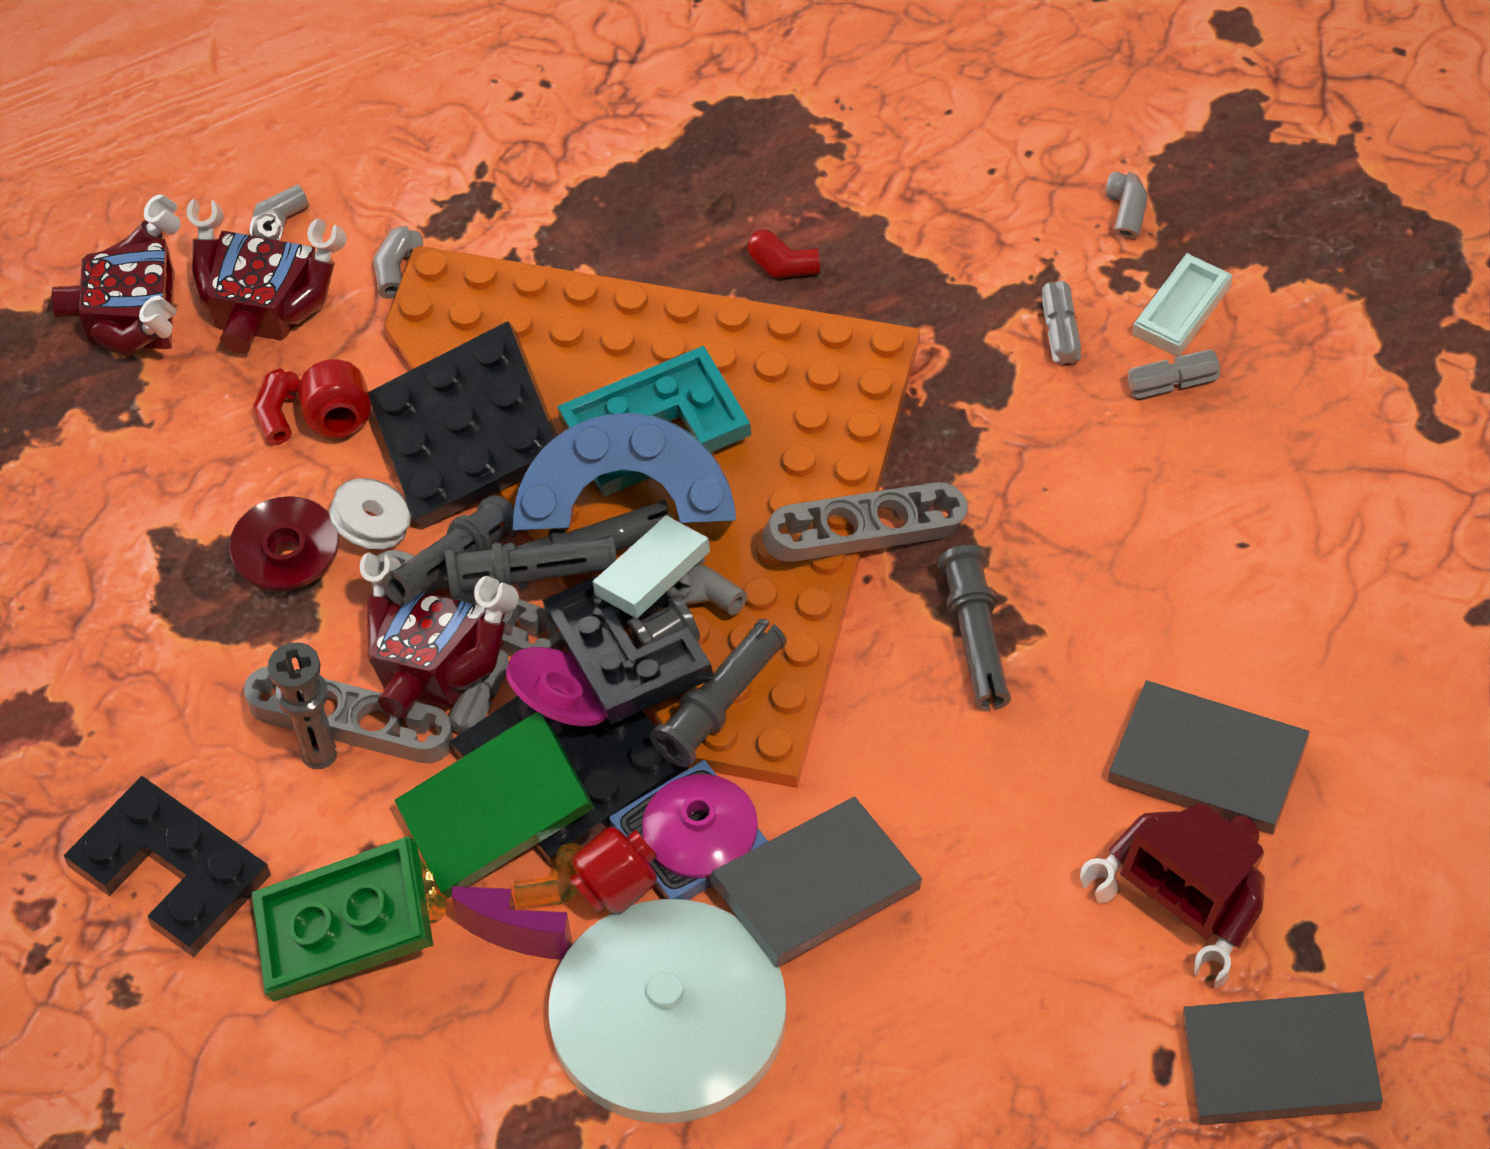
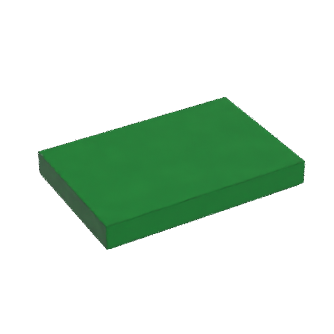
(494, 804)
(341, 918)

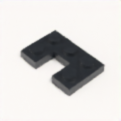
(616, 672)
(212, 867)

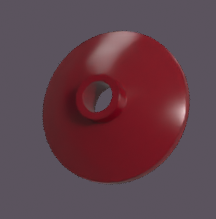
(279, 527)

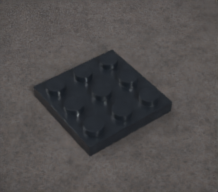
(463, 424)
(610, 759)

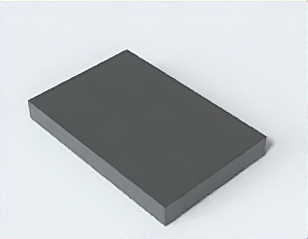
(1208, 755)
(815, 881)
(1281, 1058)

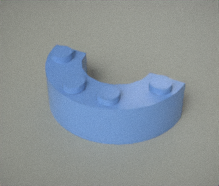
(622, 443)

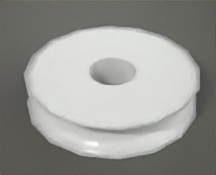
(369, 531)

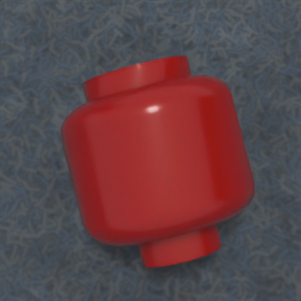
(334, 398)
(614, 870)

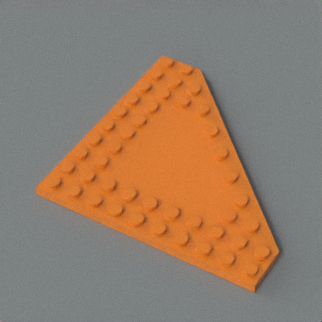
(822, 427)

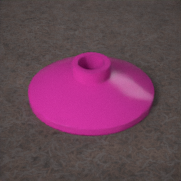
(553, 686)
(701, 846)

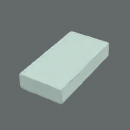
(1182, 305)
(651, 566)

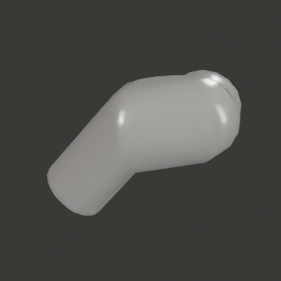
(1133, 202)
(271, 214)
(389, 256)
(707, 585)

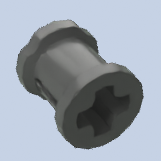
(662, 624)

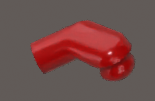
(779, 259)
(267, 406)

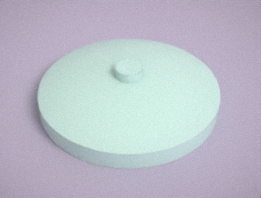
(667, 1011)

